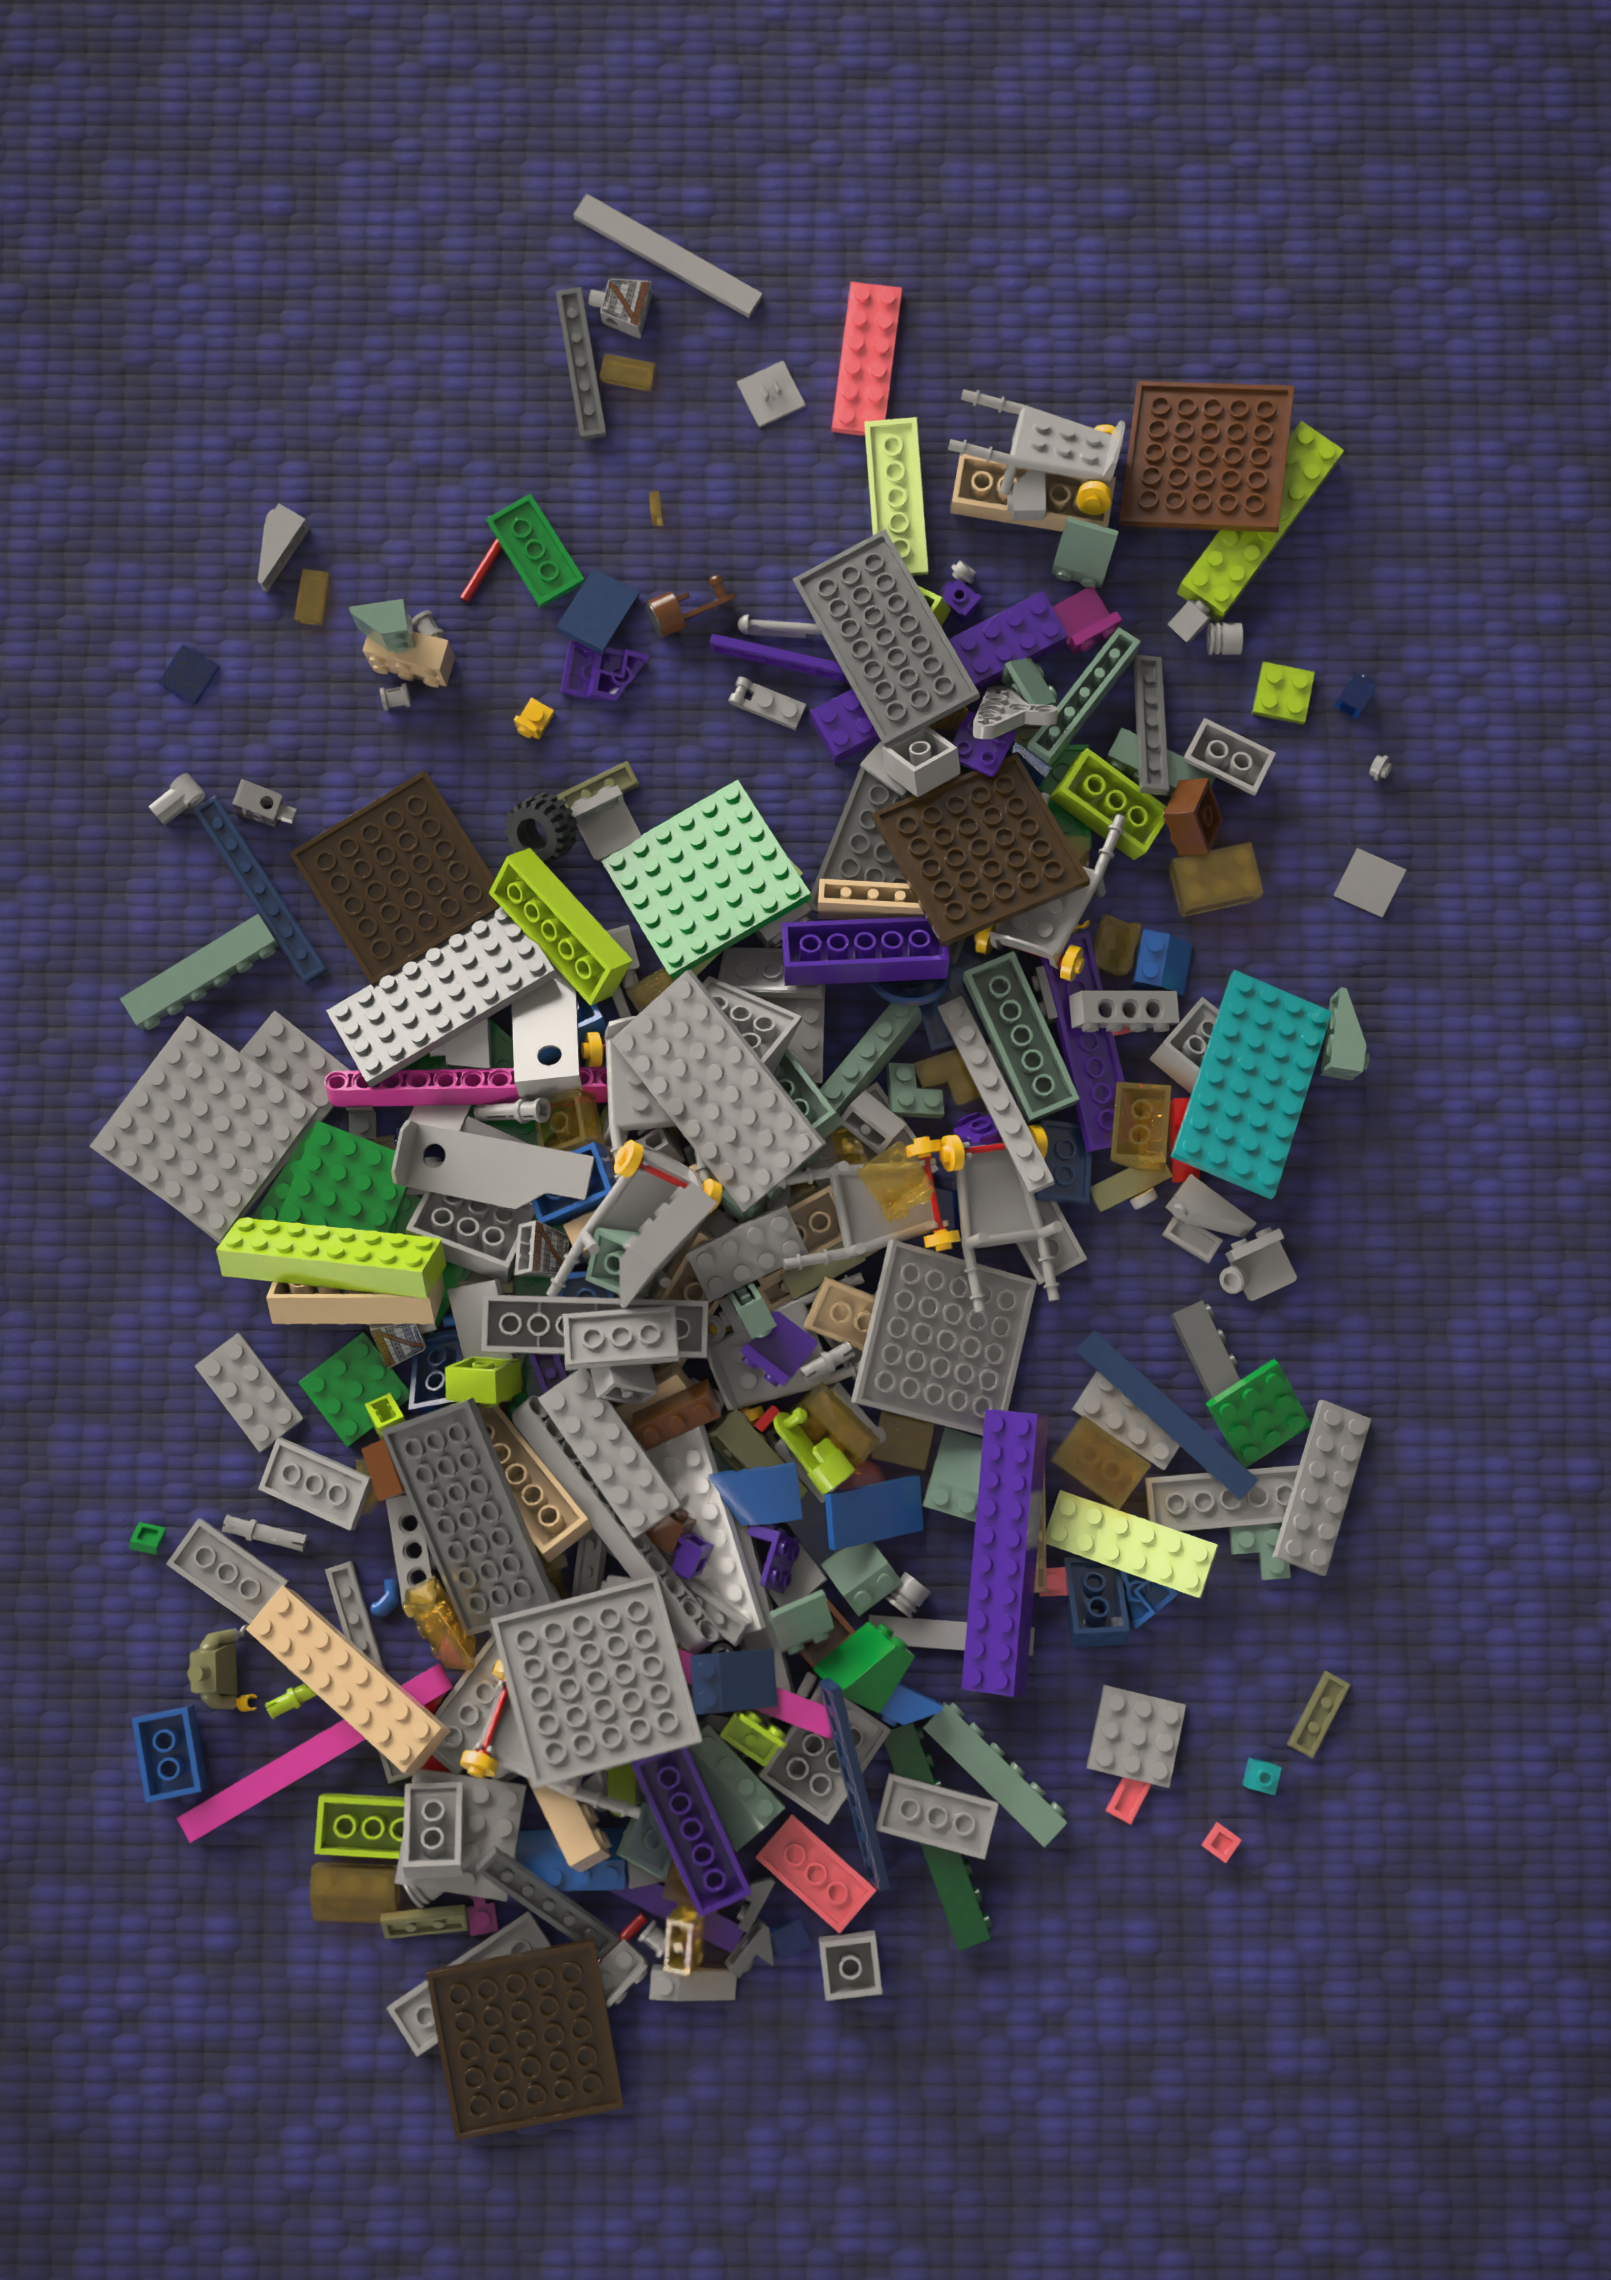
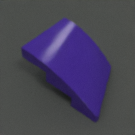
(598, 675)

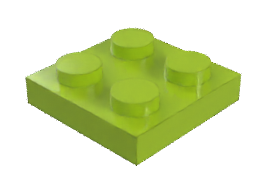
(1283, 693)

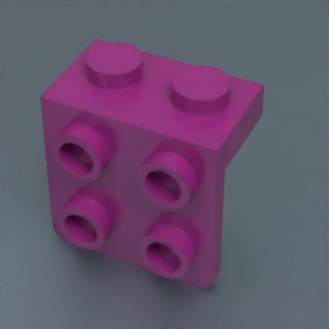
(1086, 620)

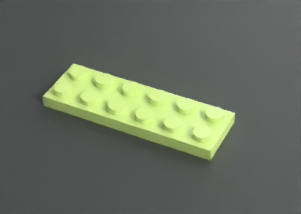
(897, 488)
(1130, 1544)

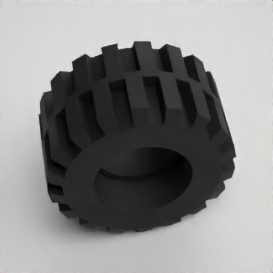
(554, 818)

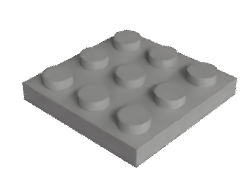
(1136, 1736)

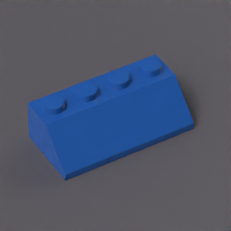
(543, 1856)

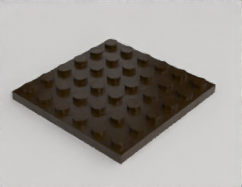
(980, 850)
(397, 877)
(525, 2039)

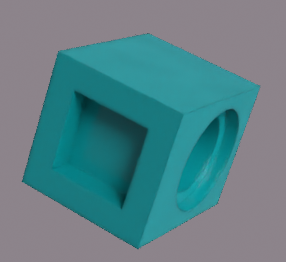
(1261, 1776)

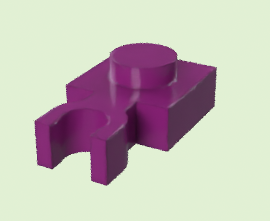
(482, 1916)

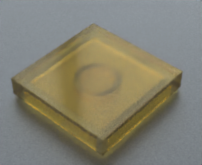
(905, 1441)

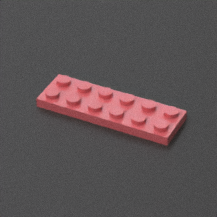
(866, 357)

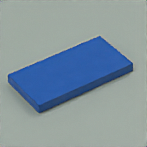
(874, 1512)

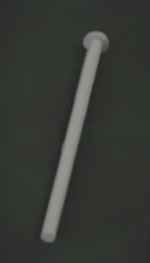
(776, 628)

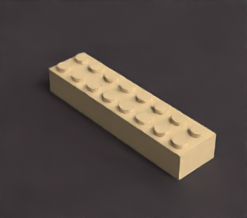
(348, 1680)

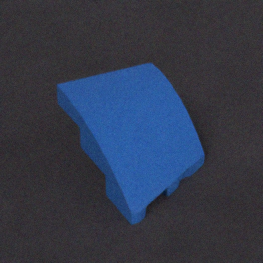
(761, 1494)
(1145, 1597)

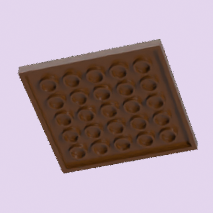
(1207, 456)

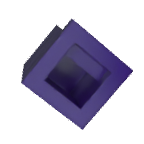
(962, 608)
(691, 1555)

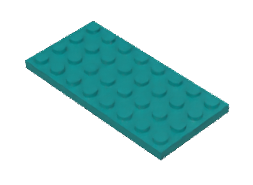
(1251, 1084)

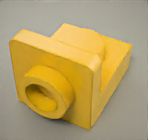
(534, 719)

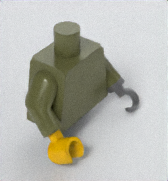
(215, 1671)

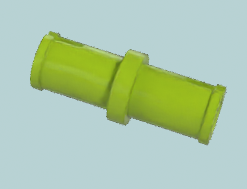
(289, 1700)

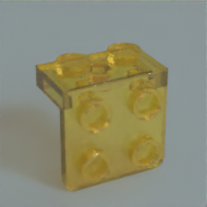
(896, 1181)

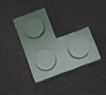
(906, 1099)
(1260, 1539)

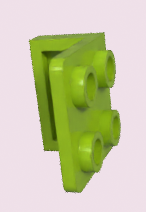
(752, 1736)

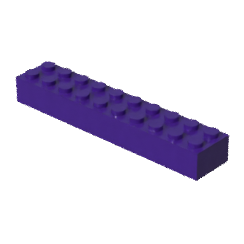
(1014, 634)
(1005, 1552)

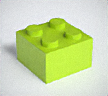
(484, 1379)

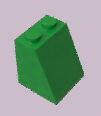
(867, 1665)

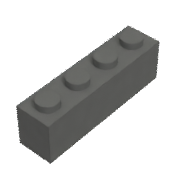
(1206, 1348)

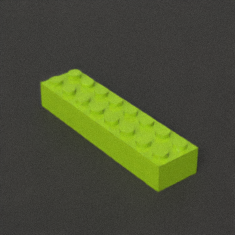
(1238, 555)
(332, 1257)

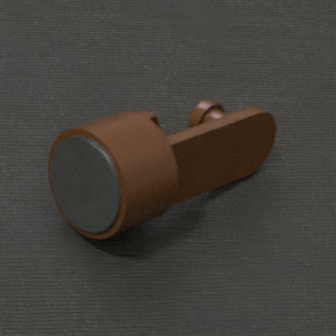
(667, 614)

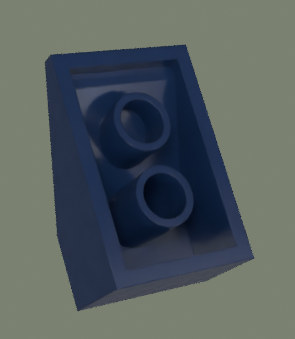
(428, 1372)
(1095, 1604)
(733, 1681)

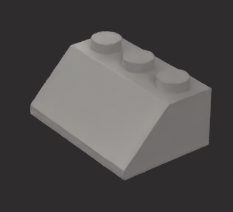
(1229, 756)

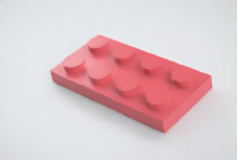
(815, 1873)

